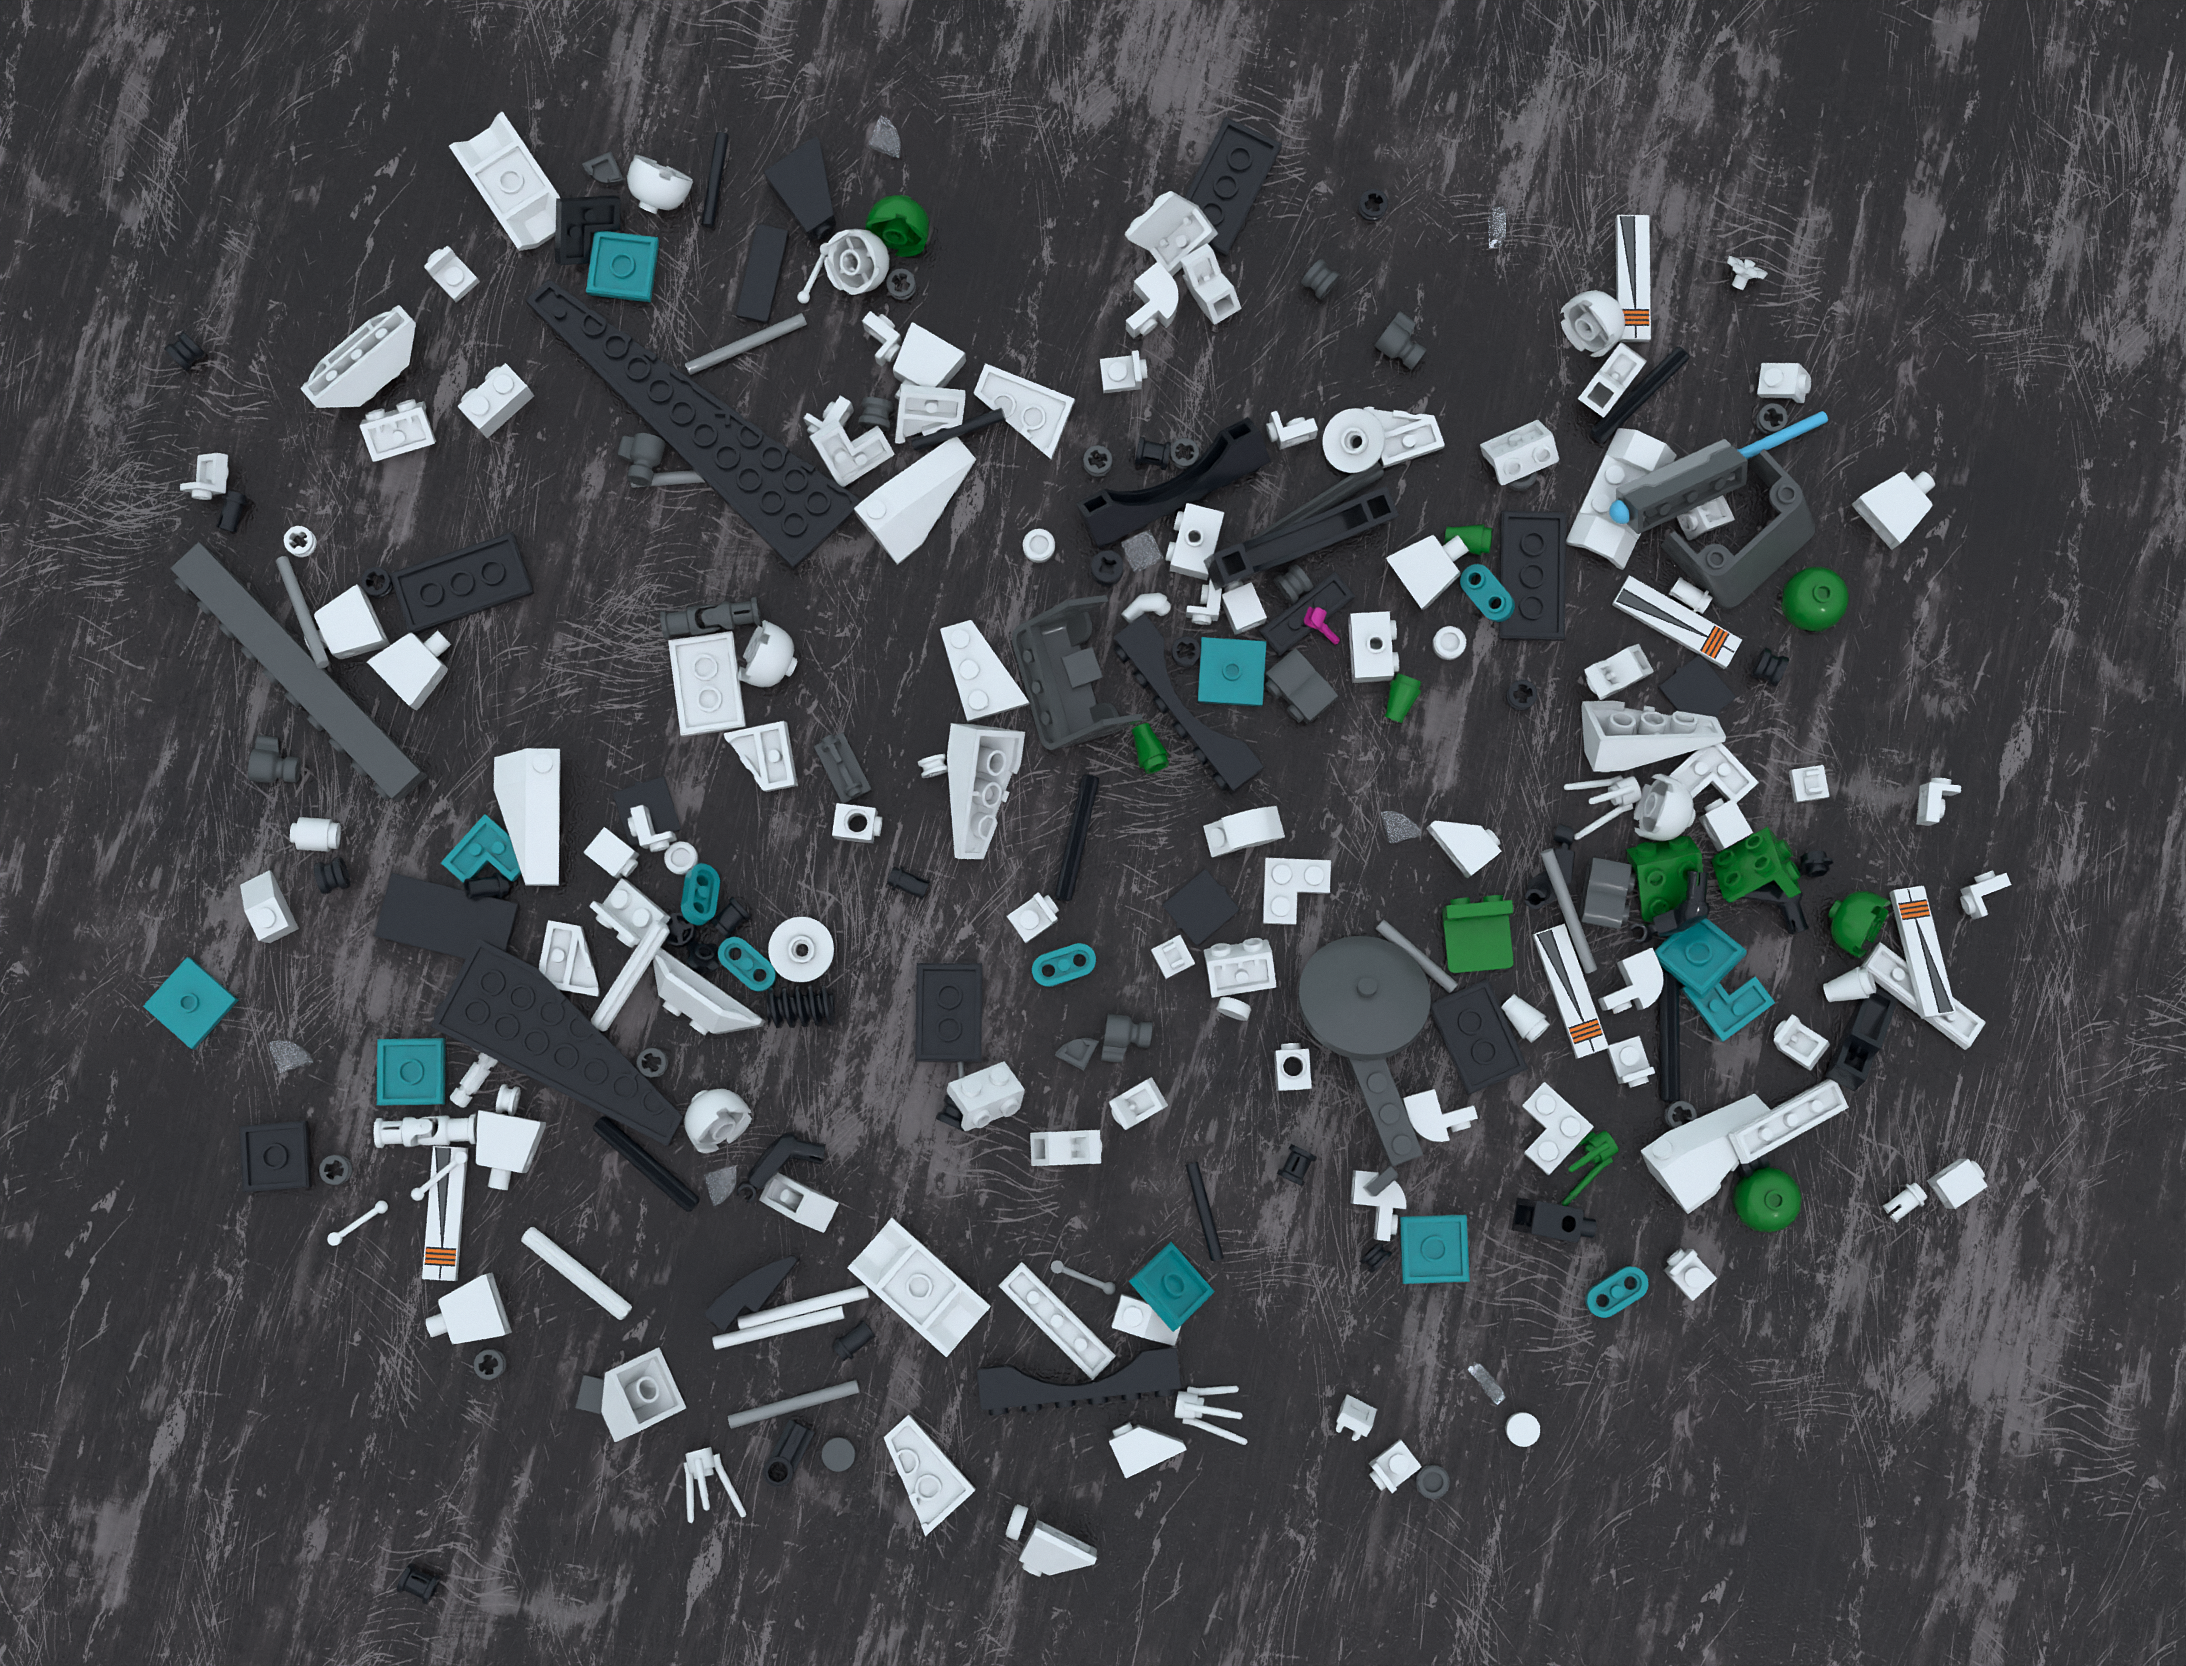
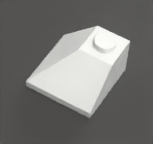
(639, 1395)
(1054, 1551)

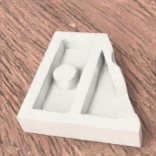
(927, 410)
(766, 754)
(568, 960)

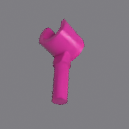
(1314, 618)

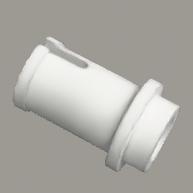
(1691, 595)
(1907, 1200)

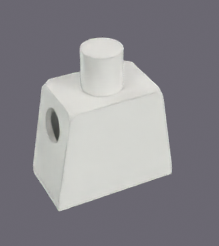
(926, 360)
(1896, 506)
(1428, 567)
(350, 625)
(412, 666)
(506, 1145)
(471, 1312)

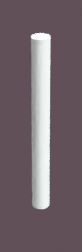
(803, 1307)
(778, 1327)

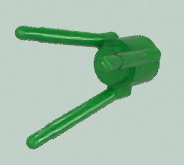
(1598, 1149)

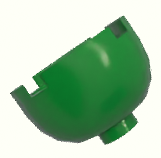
(899, 224)
(1815, 599)
(1857, 920)
(1767, 1200)

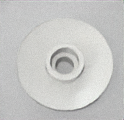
(1340, 435)
(784, 945)

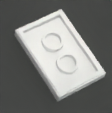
(707, 684)

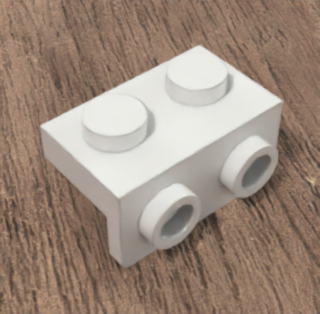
(986, 1095)

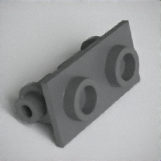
(842, 767)

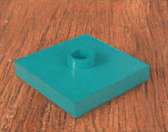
(622, 266)
(1231, 672)
(1700, 956)
(190, 1003)
(411, 1071)
(1434, 1249)
(1171, 1286)

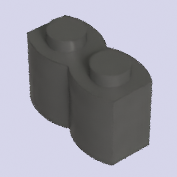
(1300, 686)
(1605, 893)

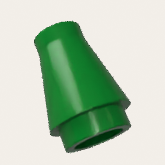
(1475, 537)
(1401, 697)
(1150, 751)

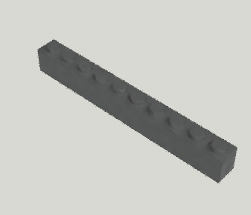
(296, 670)

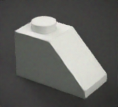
(1466, 844)
(267, 908)
(799, 1202)
(1141, 1320)
(1142, 1447)

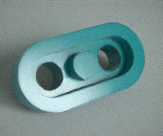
(1486, 592)
(699, 901)
(1063, 963)
(747, 964)
(1617, 1294)

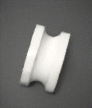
(301, 532)
(933, 765)
(508, 1100)

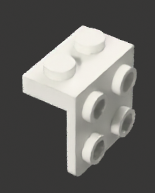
(1171, 230)

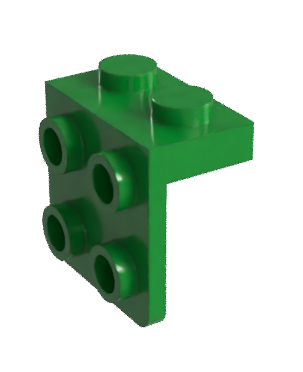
(1754, 864)
(1663, 873)
(1478, 934)

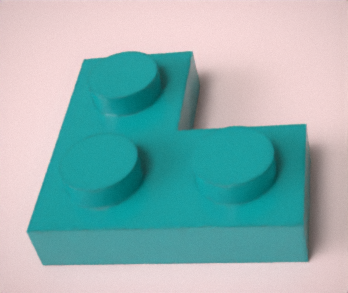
(481, 845)
(1731, 1012)

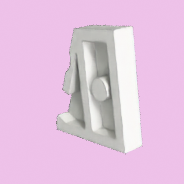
(1407, 435)

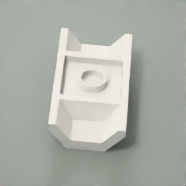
(510, 183)
(1627, 459)
(919, 1287)

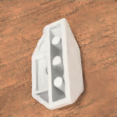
(363, 362)
(699, 998)

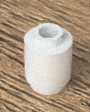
(315, 834)

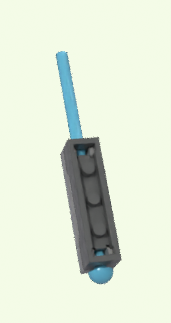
(1694, 479)

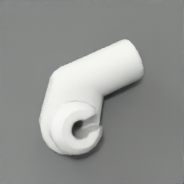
(1146, 603)

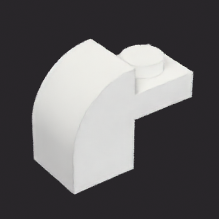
(1208, 285)
(1160, 297)
(1612, 380)
(1618, 671)
(1244, 830)
(1643, 981)
(1428, 1119)
(1065, 1148)
(1385, 1201)

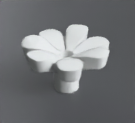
(1744, 271)

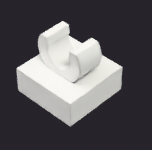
(1808, 784)
(1172, 957)
(1355, 1416)

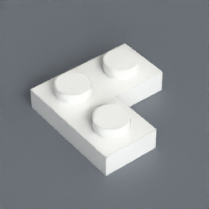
(850, 459)
(1715, 766)
(1285, 879)
(1563, 1128)

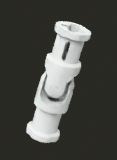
(422, 1131)

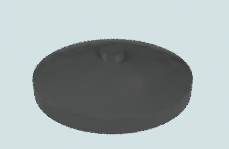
(1364, 997)

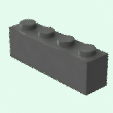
(1385, 1110)

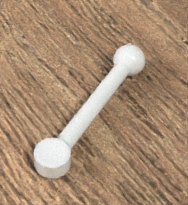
(804, 296)
(459, 1158)
(336, 1237)

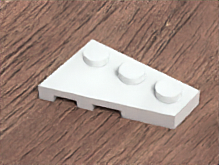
(1027, 406)
(979, 674)
(928, 1474)

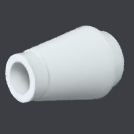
(1850, 986)
(1525, 1018)

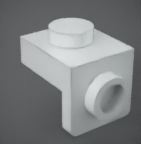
(884, 332)
(1784, 381)
(210, 477)
(641, 826)
(1985, 884)
(1799, 1042)
(1137, 1104)

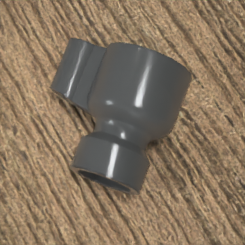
(1396, 341)
(645, 452)
(267, 765)
(1121, 1032)

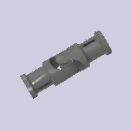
(712, 616)

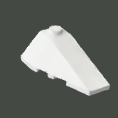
(912, 501)
(1630, 738)
(978, 774)
(530, 805)
(1700, 1153)

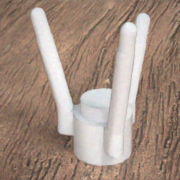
(1621, 793)
(1191, 1406)
(701, 1464)

